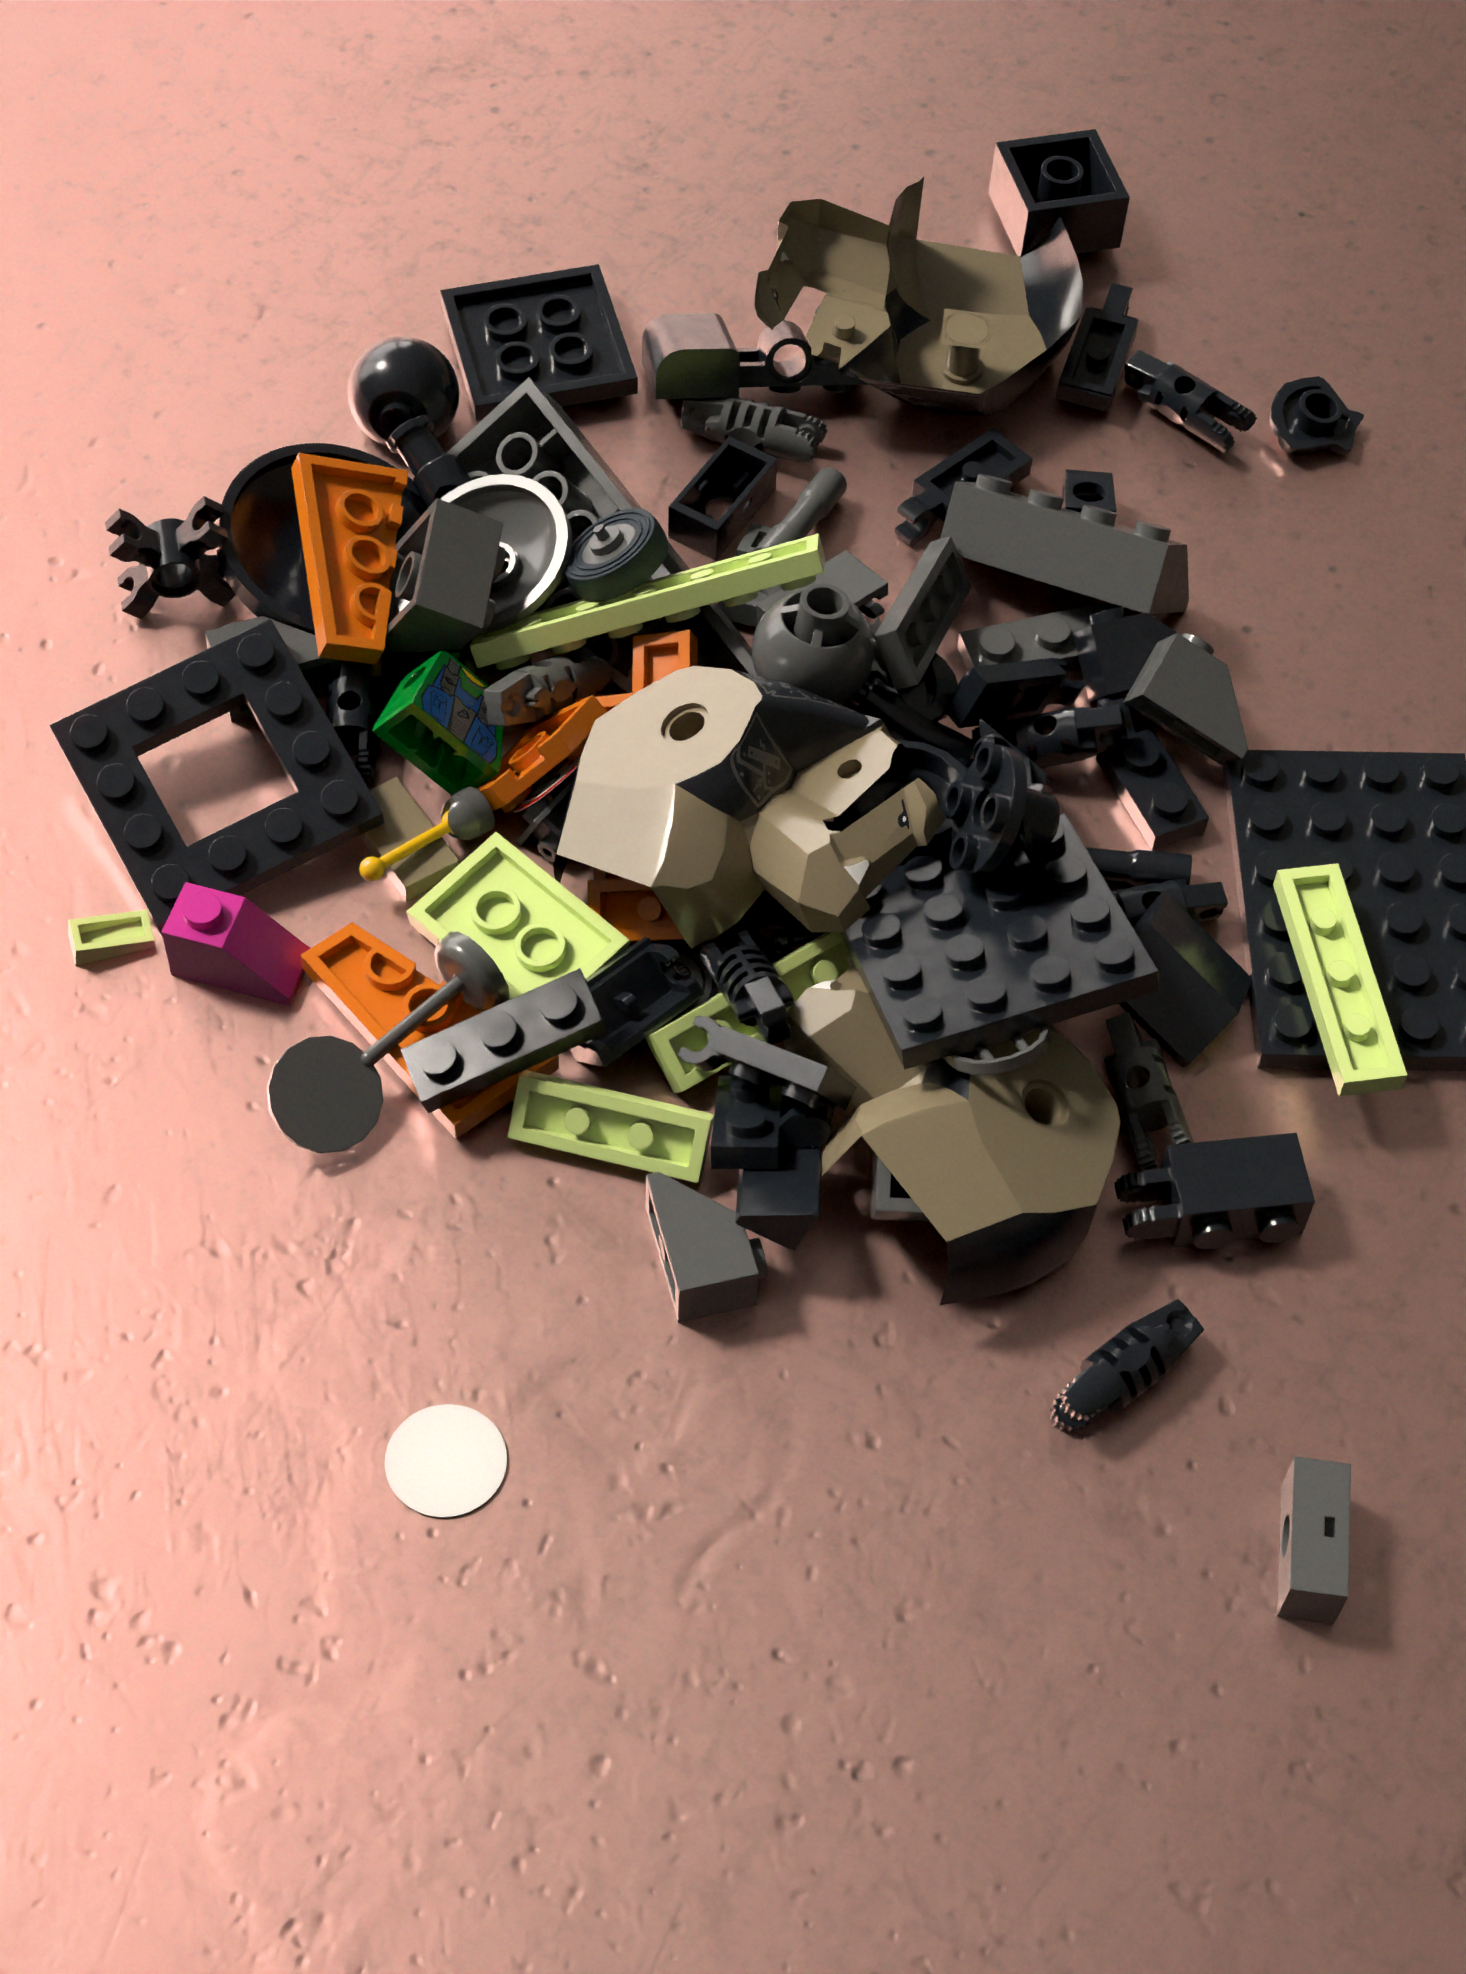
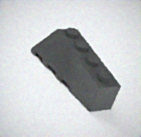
(1067, 547)

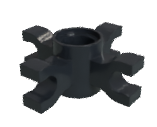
(170, 557)

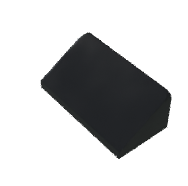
(781, 1201)

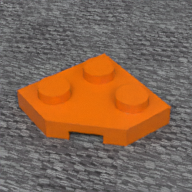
(539, 751)

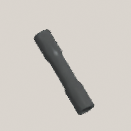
(812, 505)

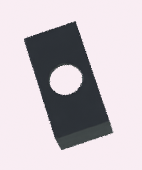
(732, 475)

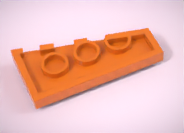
(348, 543)

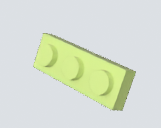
(610, 1126)

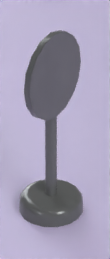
(328, 1089)

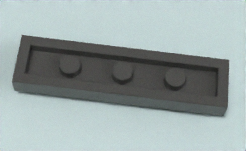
(922, 614)

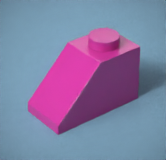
(232, 945)

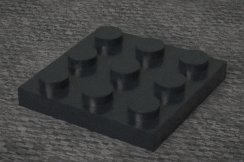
(542, 328)

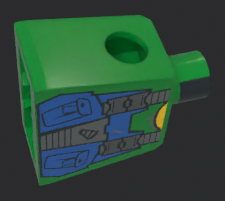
(442, 723)

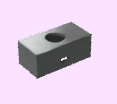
(1314, 1540)

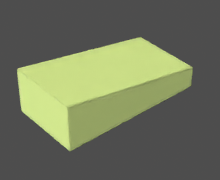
(109, 935)

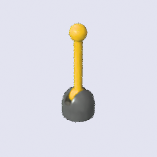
(462, 816)

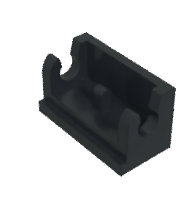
(635, 998)

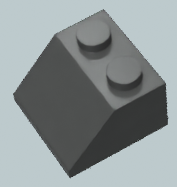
(443, 580)

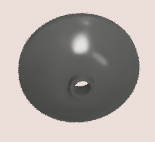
(534, 537)

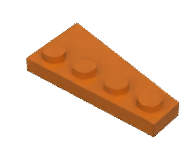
(378, 990)

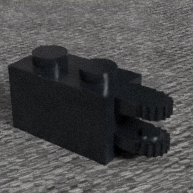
(1221, 1192)

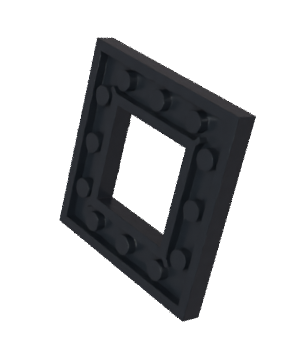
(245, 669)

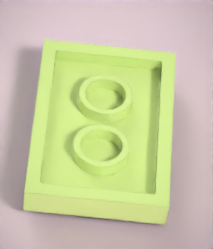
(518, 917)

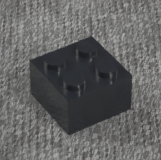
(1055, 178)

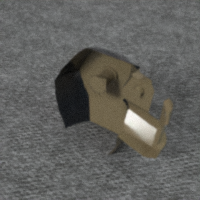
(920, 315)
(991, 1160)

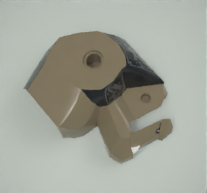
(724, 792)

